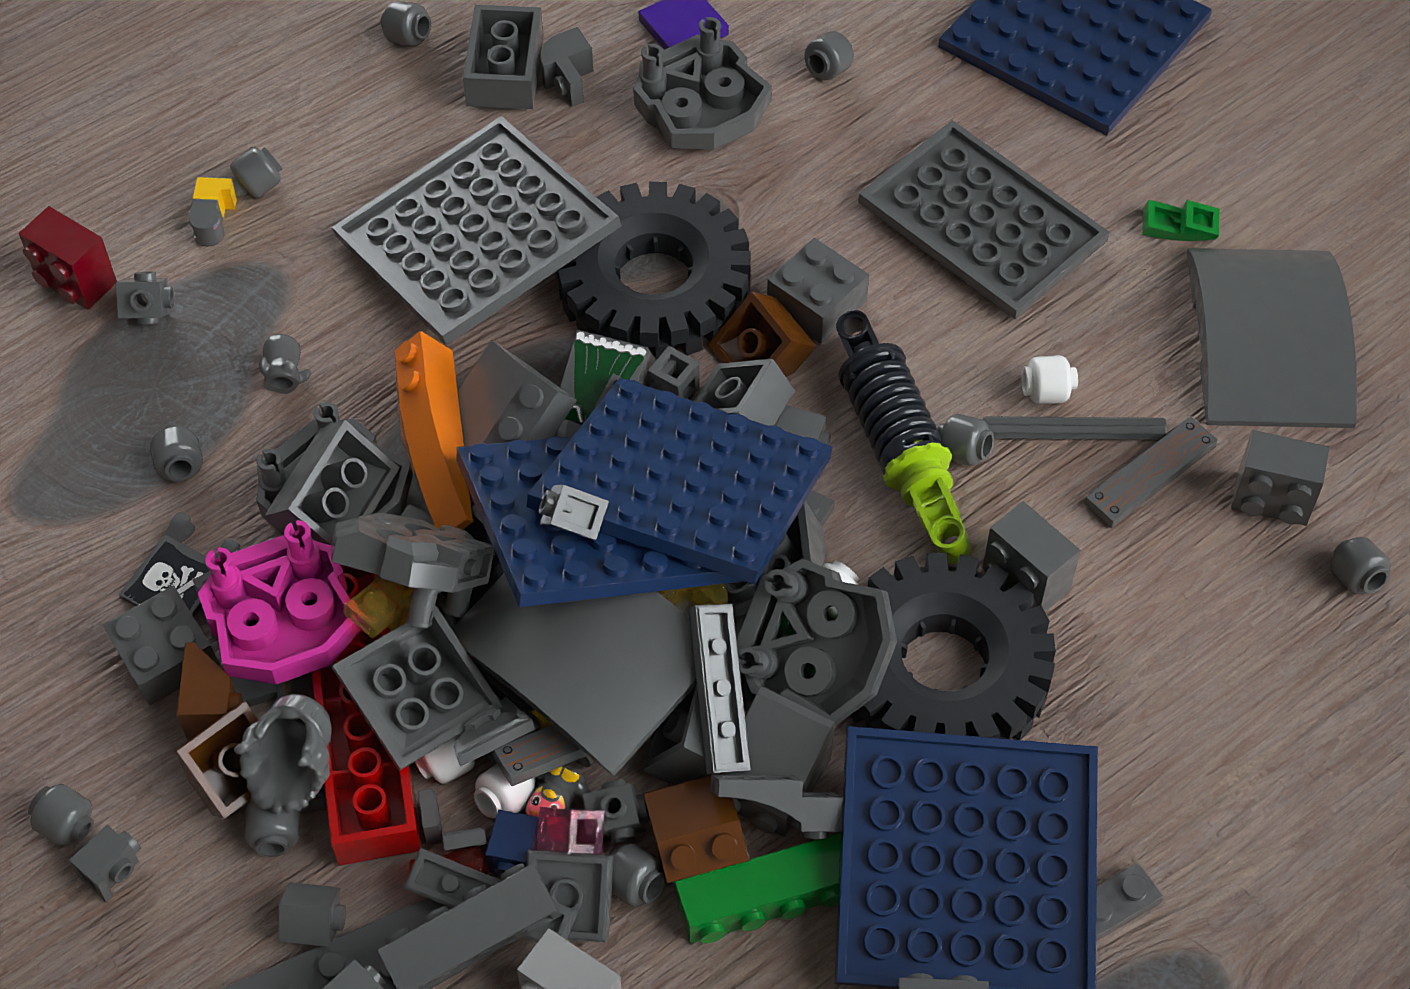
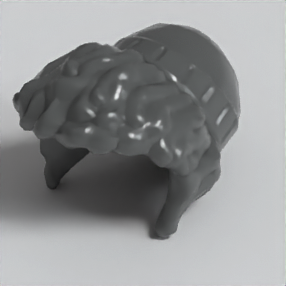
(286, 754)

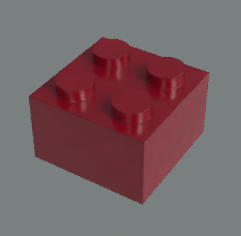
(67, 258)

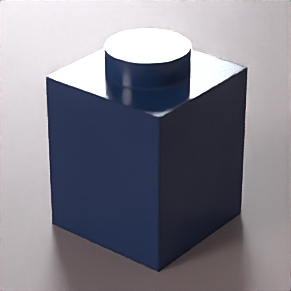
(510, 840)

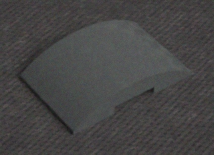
(1274, 338)
(588, 666)

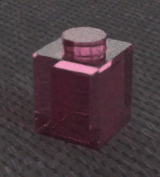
(570, 830)

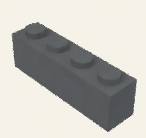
(469, 931)

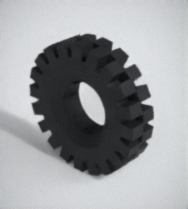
(673, 226)
(988, 615)

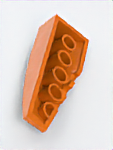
(432, 427)

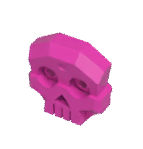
(272, 586)

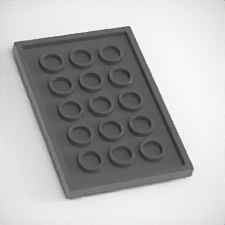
(983, 218)

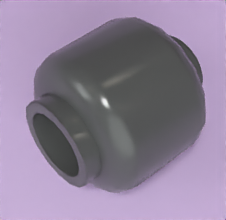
(405, 23)
(828, 55)
(255, 172)
(967, 439)
(176, 454)
(1360, 565)
(61, 814)
(271, 833)
(636, 875)

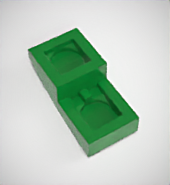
(1188, 223)

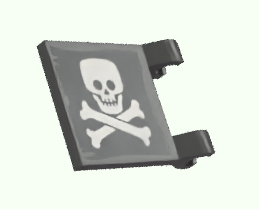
(172, 565)

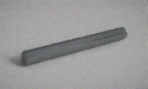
(1077, 427)

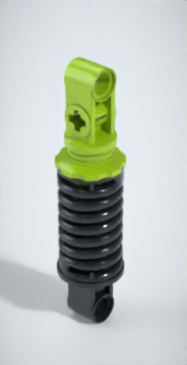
(901, 431)

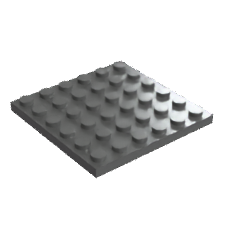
(475, 229)

